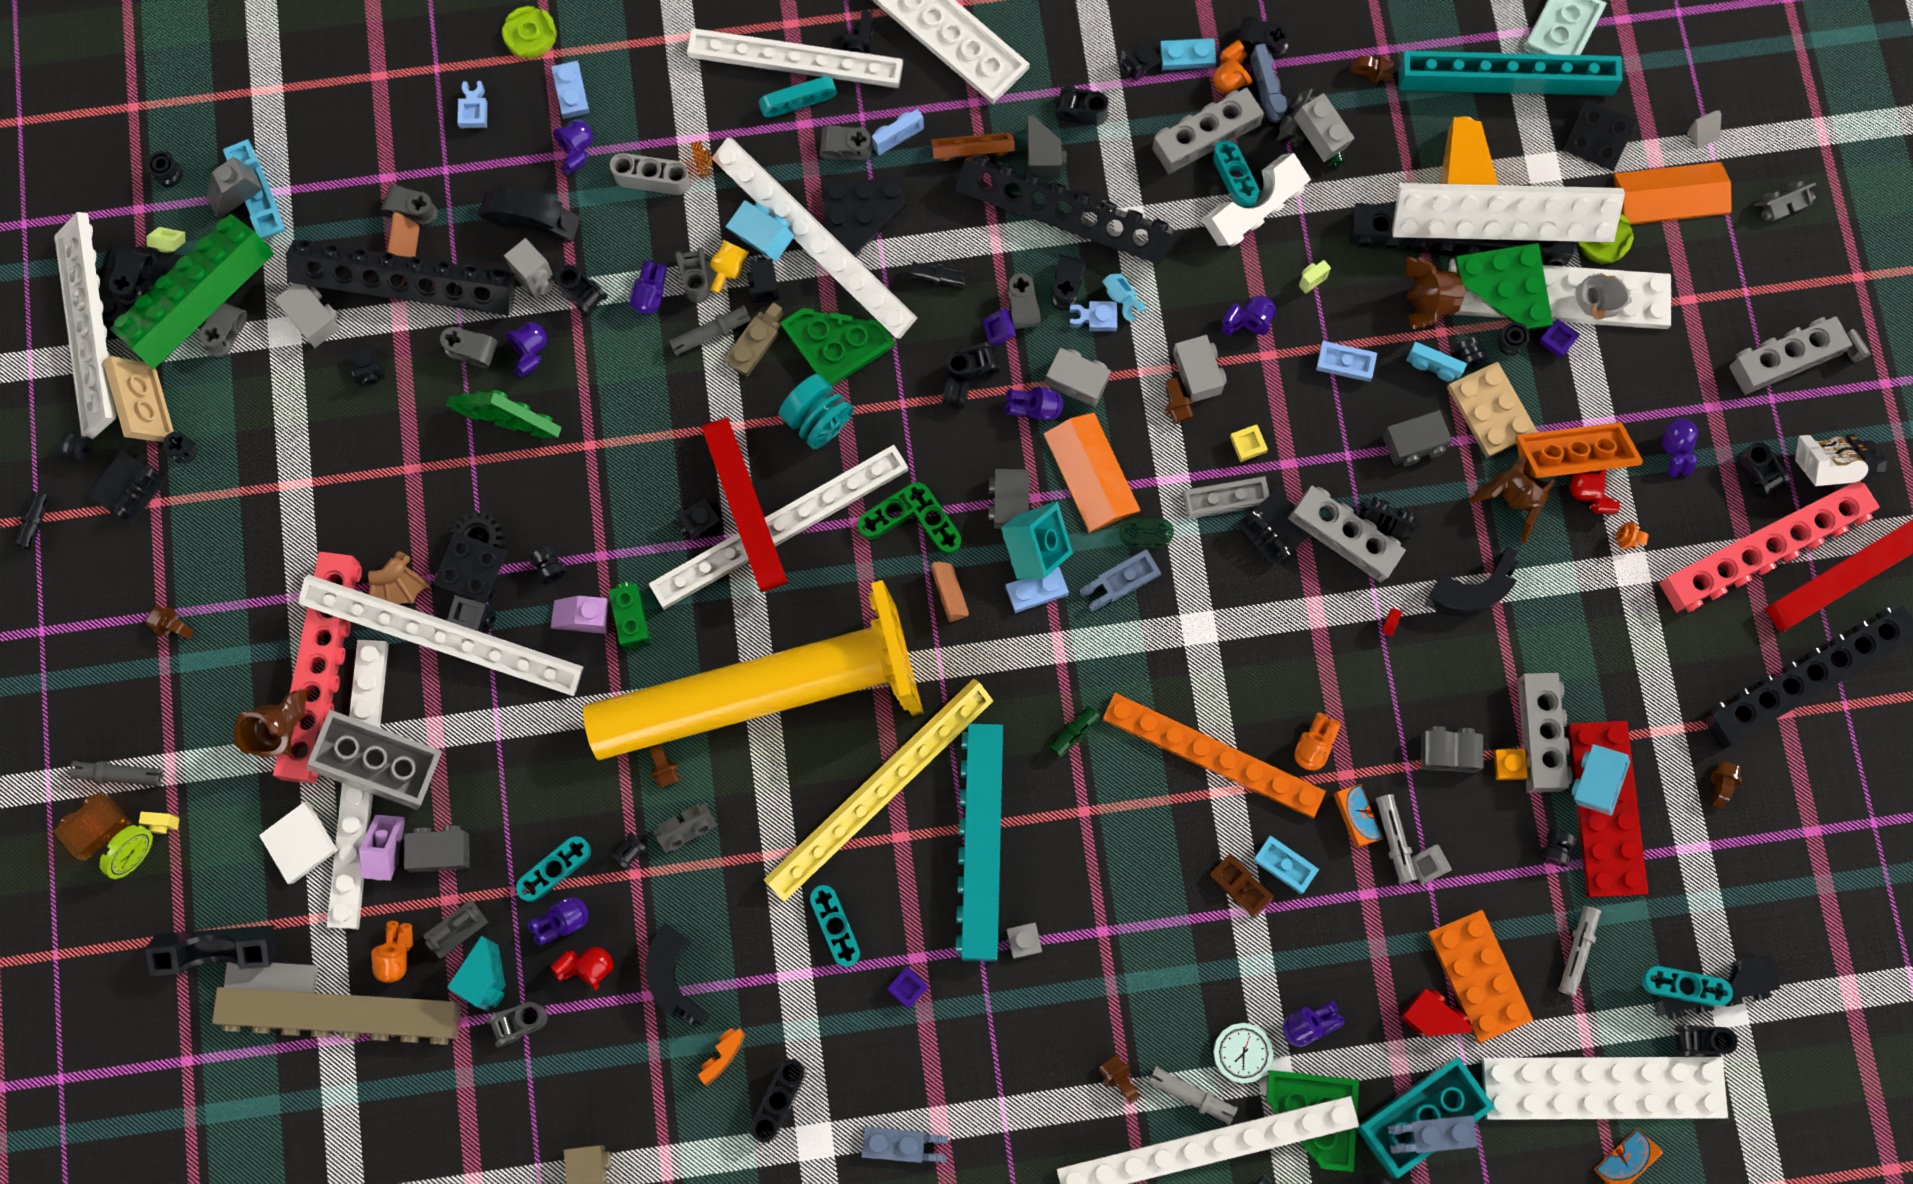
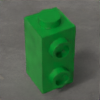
(629, 616)

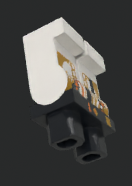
(1839, 460)

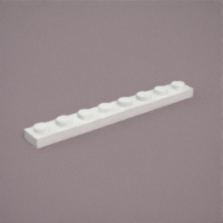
(795, 58)

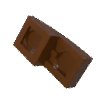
(1241, 886)

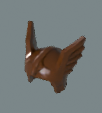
(1432, 293)
(1519, 492)
(270, 727)

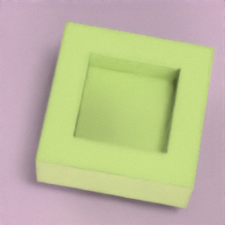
(165, 239)
(1314, 275)

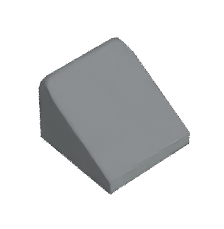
(1706, 129)
(1858, 349)
(1430, 864)

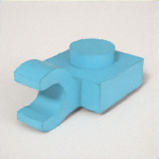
(1122, 292)

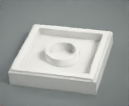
(298, 843)

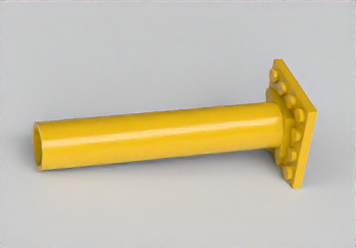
(759, 686)

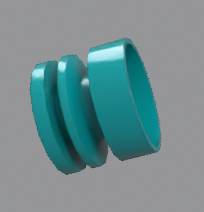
(815, 411)

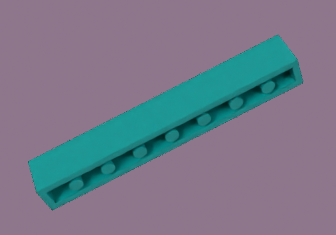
(1509, 73)
(982, 843)

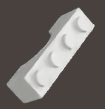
(1281, 179)

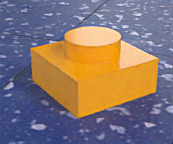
(1510, 764)

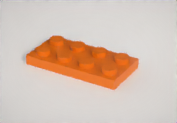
(1480, 976)

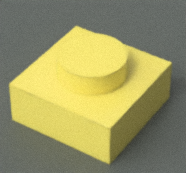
(1248, 443)
(158, 822)

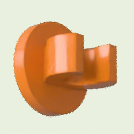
(1629, 536)

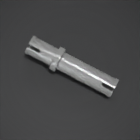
(1403, 868)
(1579, 951)
(1192, 1095)

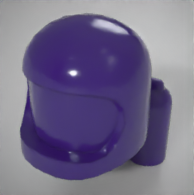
(574, 140)
(648, 289)
(1254, 316)
(527, 343)
(1038, 404)
(1680, 441)
(561, 919)
(1308, 1025)

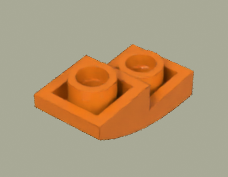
(728, 1048)

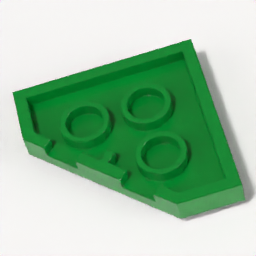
(1509, 283)
(836, 342)
(505, 412)
(1296, 1090)

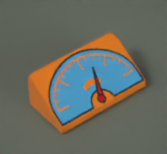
(1358, 816)
(1628, 1159)

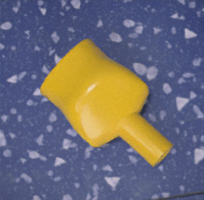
(727, 264)

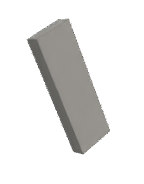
(1225, 497)
(276, 977)

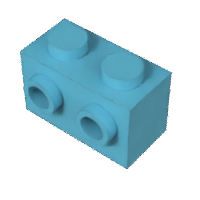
(760, 230)
(1601, 779)

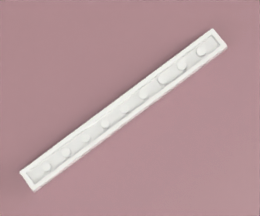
(815, 238)
(781, 525)
(440, 635)
(355, 803)
(1214, 1145)

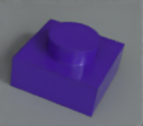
(999, 327)
(1559, 338)
(908, 988)

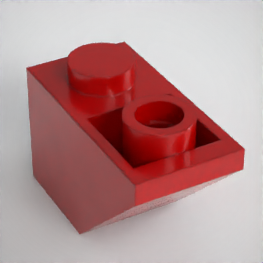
(1432, 1018)

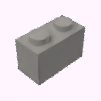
(1323, 127)
(530, 268)
(307, 313)
(1199, 368)
(1078, 376)

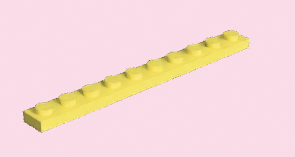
(878, 790)

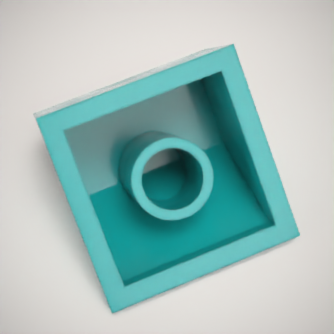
(1037, 541)
(481, 976)

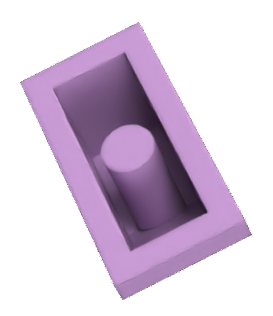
(582, 614)
(381, 847)

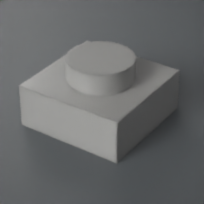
(1024, 940)

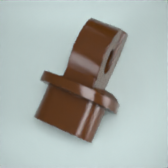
(1371, 67)
(1178, 406)
(166, 621)
(665, 772)
(1726, 780)
(1117, 1075)

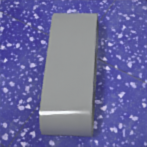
(641, 165)

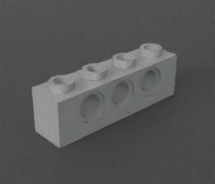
(1177, 155)
(1828, 335)
(1331, 533)
(1555, 719)

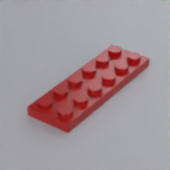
(1609, 843)

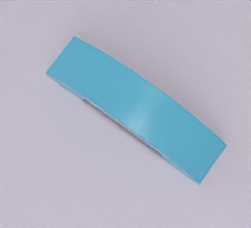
(262, 206)

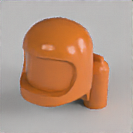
(1231, 74)
(1316, 744)
(390, 959)

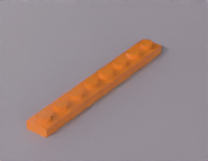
(1214, 755)

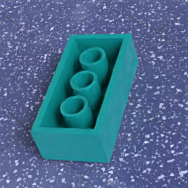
(1441, 1094)

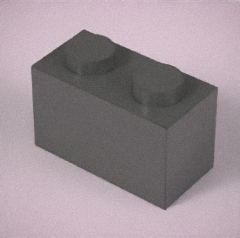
(1417, 438)
(436, 850)

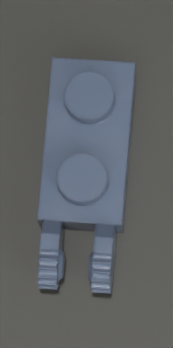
(1267, 83)
(1122, 579)
(1437, 1135)
(900, 1145)

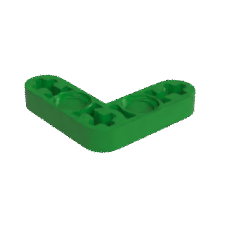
(911, 508)

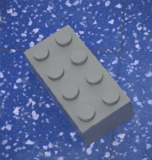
(373, 760)

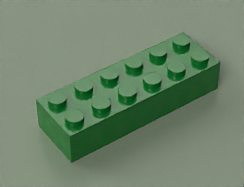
(191, 290)

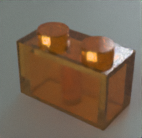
(91, 826)

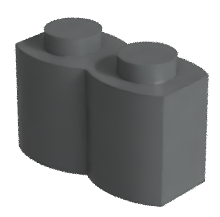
(1011, 495)
(1452, 750)

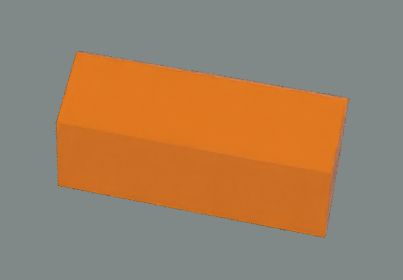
(1675, 193)
(1577, 450)
(1091, 472)

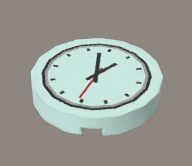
(1243, 1053)

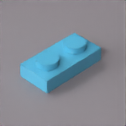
(1188, 54)
(1429, 359)
(1285, 865)

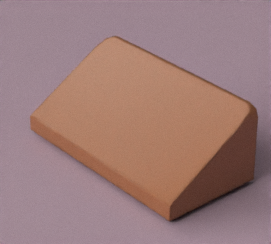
(403, 236)
(949, 591)

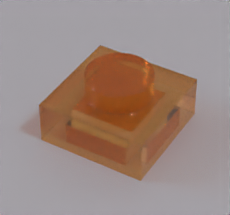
(702, 159)

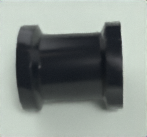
(187, 446)
(628, 851)

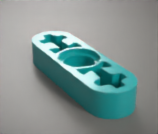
(797, 96)
(1233, 184)
(541, 889)
(850, 943)
(1709, 982)

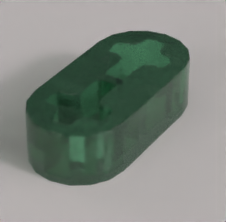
(1147, 526)

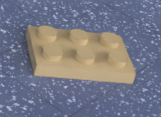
(138, 399)
(1491, 409)

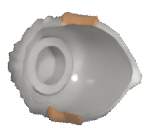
(1602, 296)

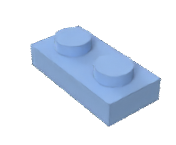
(570, 89)
(890, 136)
(1346, 361)
(1037, 591)

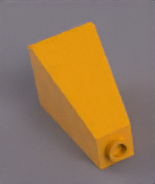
(1467, 155)

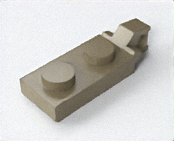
(755, 340)

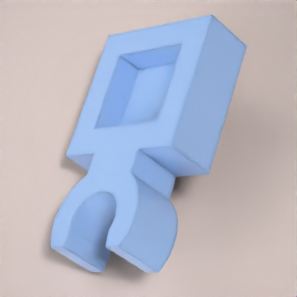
(473, 109)
(1099, 316)

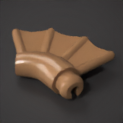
(396, 581)

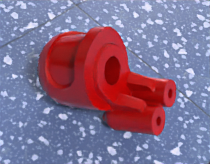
(1591, 487)
(589, 966)

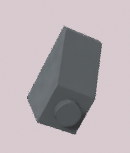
(1044, 150)
(231, 186)

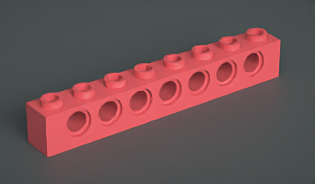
(1855, 500)
(310, 653)

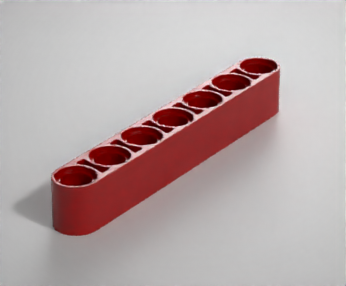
(744, 505)
(1842, 578)

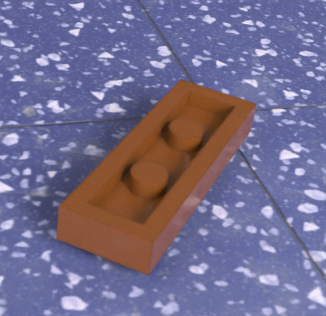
(948, 148)

